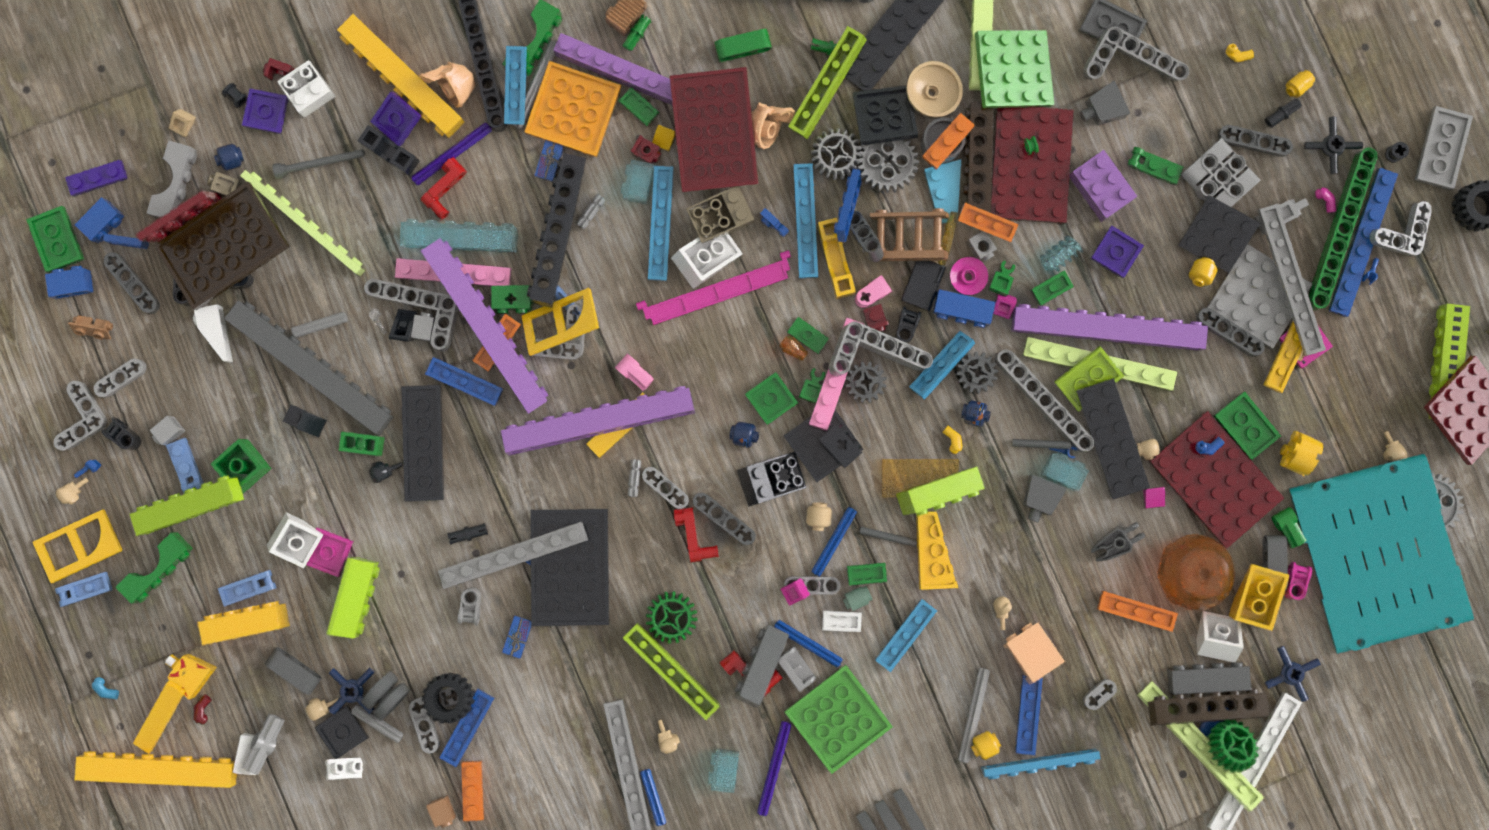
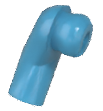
(102, 691)

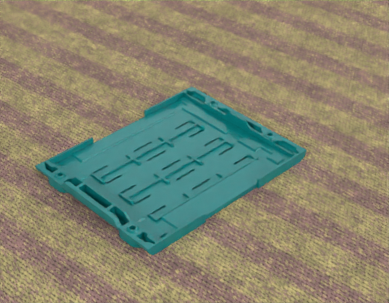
(1421, 521)

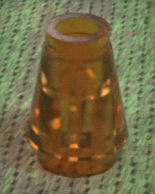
(793, 348)

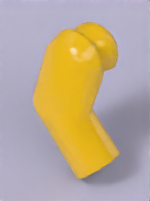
(956, 440)

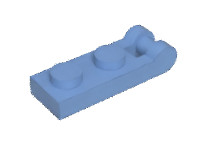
(184, 464)
(246, 588)
(84, 589)

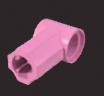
(630, 369)

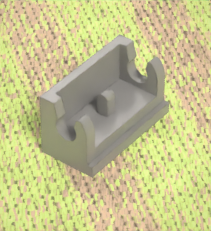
(796, 668)

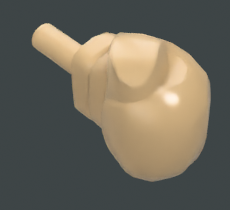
(1148, 449)
(1395, 450)
(70, 492)
(1002, 606)
(318, 708)
(667, 741)

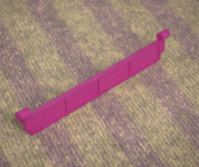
(717, 292)

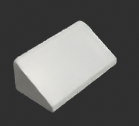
(242, 753)

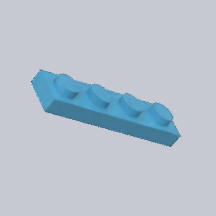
(515, 85)
(942, 365)
(906, 635)

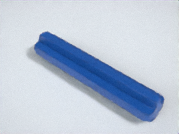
(653, 797)

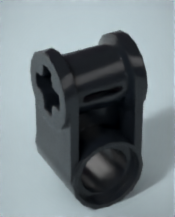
(907, 322)
(119, 433)

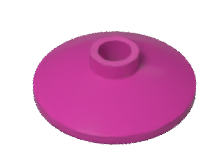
(978, 274)

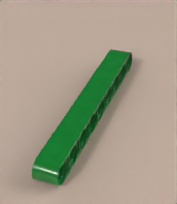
(1348, 222)

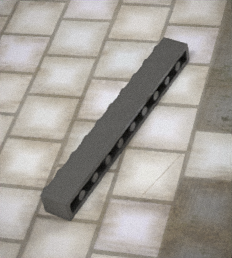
(308, 367)

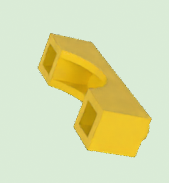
(836, 260)

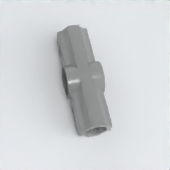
(263, 744)

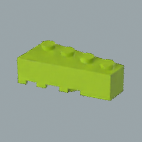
(940, 491)

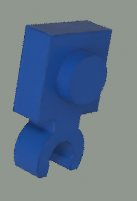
(770, 220)

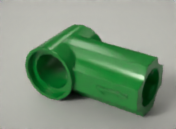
(1286, 522)

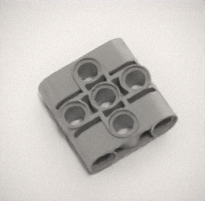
(1216, 155)

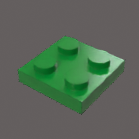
(771, 398)

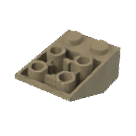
(720, 214)

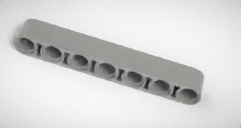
(1053, 403)

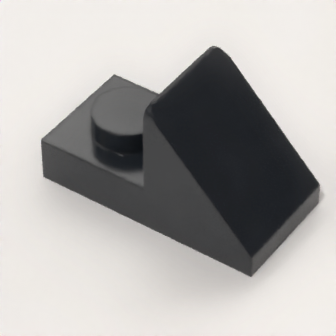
(403, 325)
(304, 420)

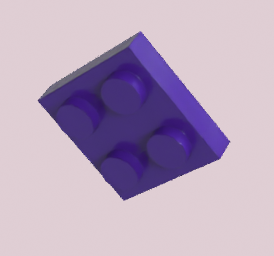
(265, 111)
(395, 118)
(1117, 252)

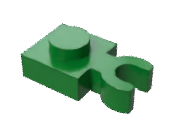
(1002, 281)
(811, 389)

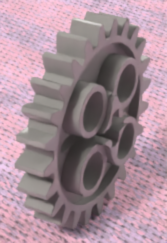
(875, 172)
(1450, 510)

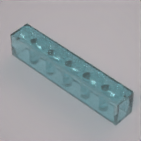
(460, 236)

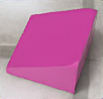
(1004, 306)
(1154, 497)
(795, 592)

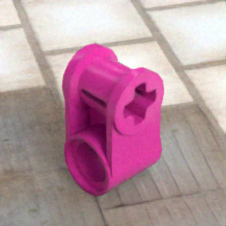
(1299, 580)

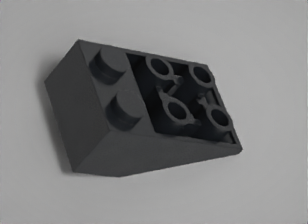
(771, 478)

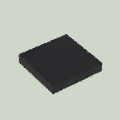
(341, 732)

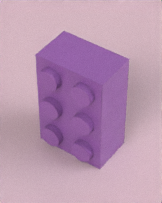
(1102, 185)

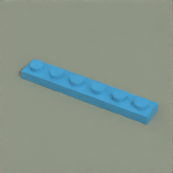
(805, 221)
(660, 223)
(1047, 762)

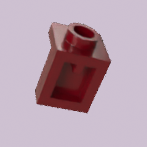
(274, 66)
(875, 318)

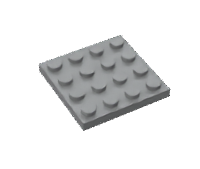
(1254, 297)

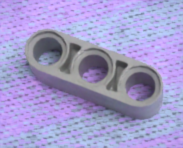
(821, 583)

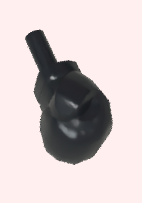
(381, 471)

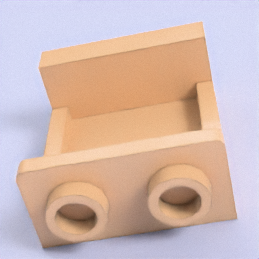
(1034, 652)

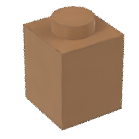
(441, 812)

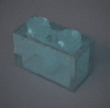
(638, 181)
(1064, 471)
(724, 771)

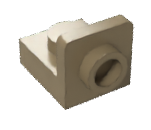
(221, 183)

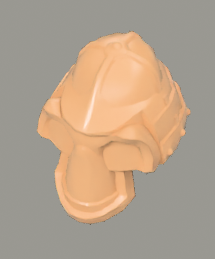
(454, 81)
(767, 123)

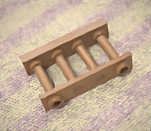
(917, 252)

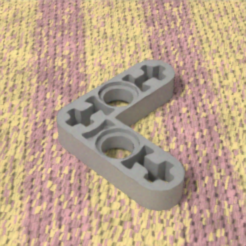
(1406, 239)
(578, 342)
(88, 417)
(418, 717)

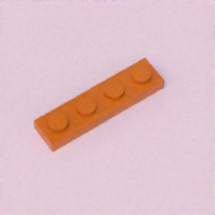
(1137, 611)

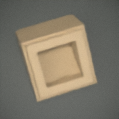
(181, 122)

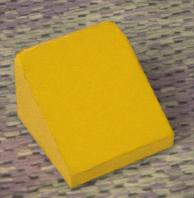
(664, 137)

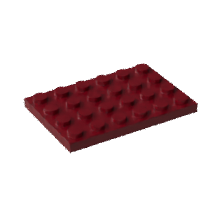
(714, 129)
(1033, 184)
(1219, 488)

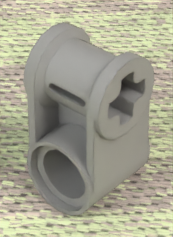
(468, 610)

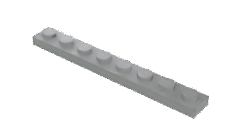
(1291, 280)
(513, 555)
(627, 765)

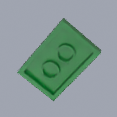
(55, 239)
(1247, 425)

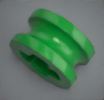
(1031, 145)

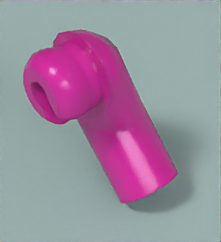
(1328, 197)

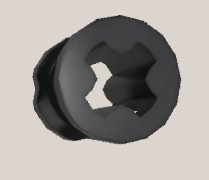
(234, 95)
(1402, 149)

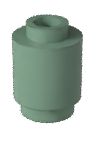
(857, 598)

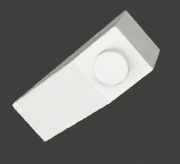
(213, 327)

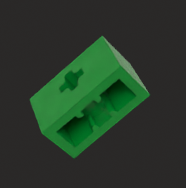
(500, 298)
(361, 443)

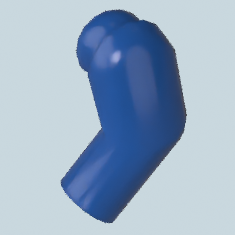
(1209, 448)

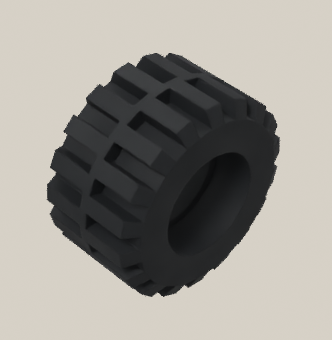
(1465, 208)
(432, 702)

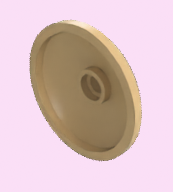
(940, 80)

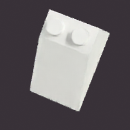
(703, 260)

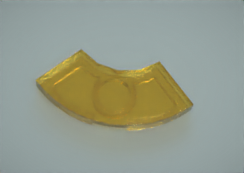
(949, 234)

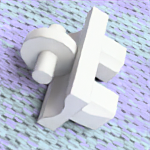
(344, 768)

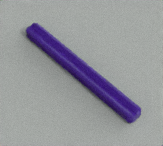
(454, 151)
(774, 768)

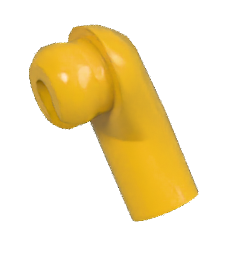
(1238, 56)

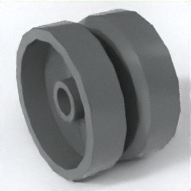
(933, 132)
(385, 695)

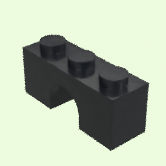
(388, 150)

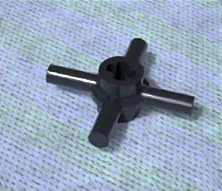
(1329, 149)

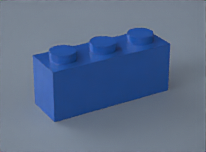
(963, 308)

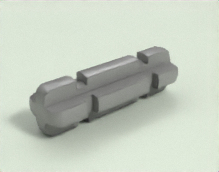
(590, 211)
(634, 477)

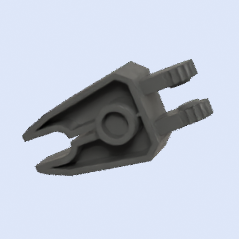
(1117, 542)

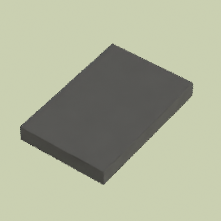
(1106, 15)

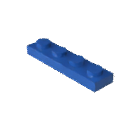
(849, 202)
(464, 381)
(1028, 717)
(467, 728)

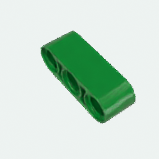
(743, 45)

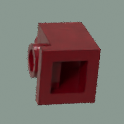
(638, 148)

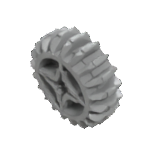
(832, 149)

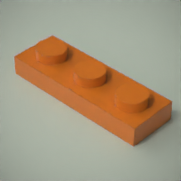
(948, 141)
(987, 222)
(483, 358)
(472, 790)

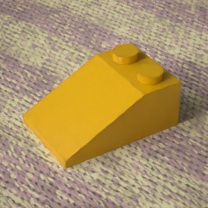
(1259, 597)

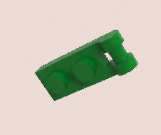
(1155, 166)

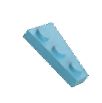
(944, 186)

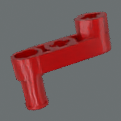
(454, 173)
(686, 518)
(734, 662)

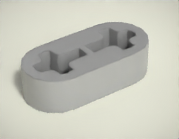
(1096, 690)

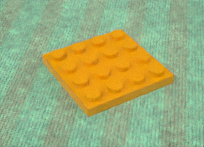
(573, 109)

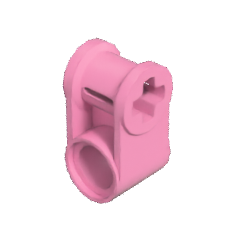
(874, 290)

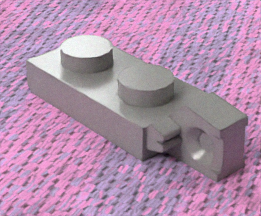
(1289, 211)

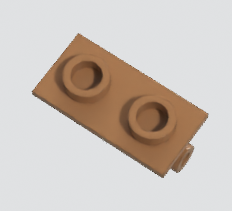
(83, 326)

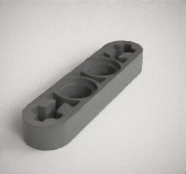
(1255, 140)
(133, 281)
(1228, 335)
(726, 515)

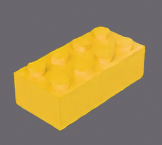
(245, 623)

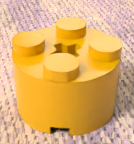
(1301, 453)

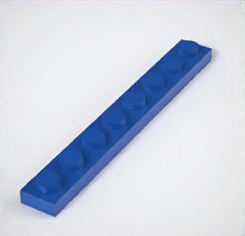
(1361, 244)

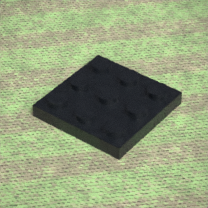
(884, 115)
(1219, 233)
(813, 455)

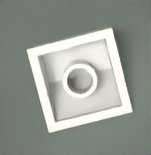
(294, 540)
(1219, 637)

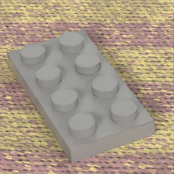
(1443, 148)

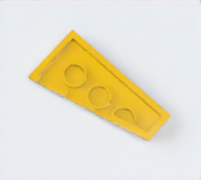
(933, 558)

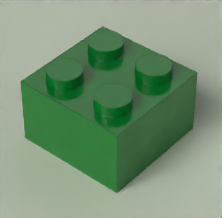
(241, 462)

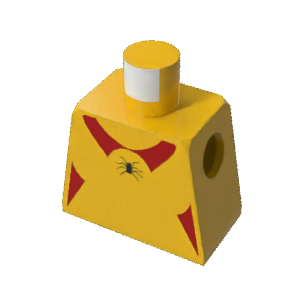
(189, 673)

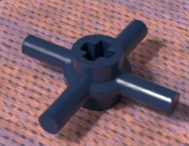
(1298, 675)
(345, 688)

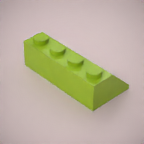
(353, 597)

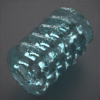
(1059, 254)

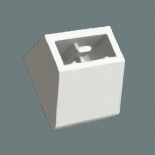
(306, 89)

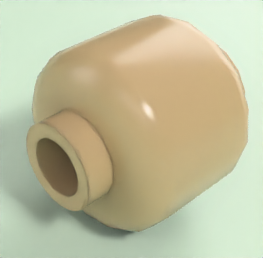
(818, 516)

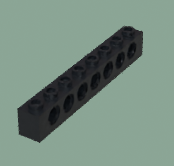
(576, 166)

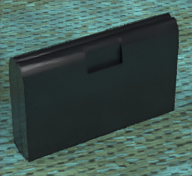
(923, 284)

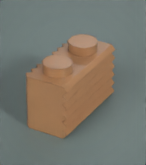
(625, 14)

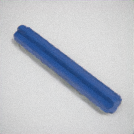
(834, 541)
(809, 644)

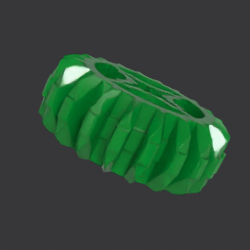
(657, 626)
(1241, 755)

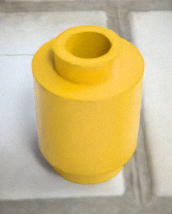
(1300, 83)

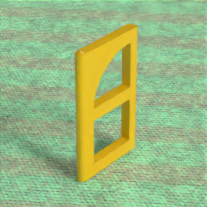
(586, 323)
(107, 547)

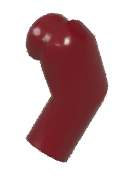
(198, 710)

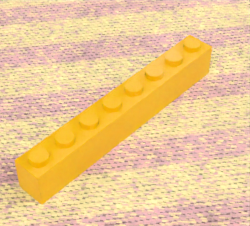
(400, 75)
(155, 770)

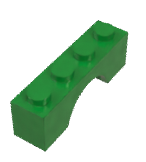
(546, 19)
(171, 551)

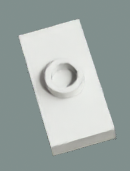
(841, 621)

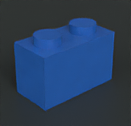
(99, 220)
(69, 283)

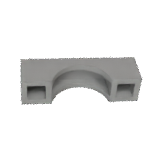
(181, 160)

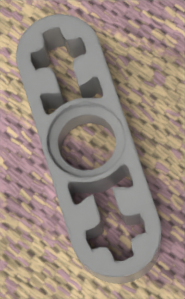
(112, 377)
(673, 501)

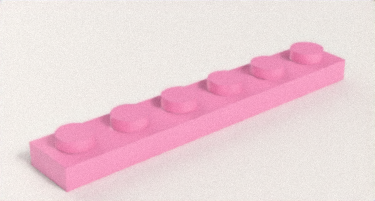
(480, 274)
(830, 392)

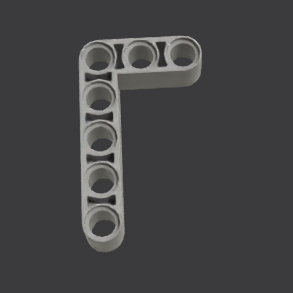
(1135, 53)
(420, 302)
(877, 347)

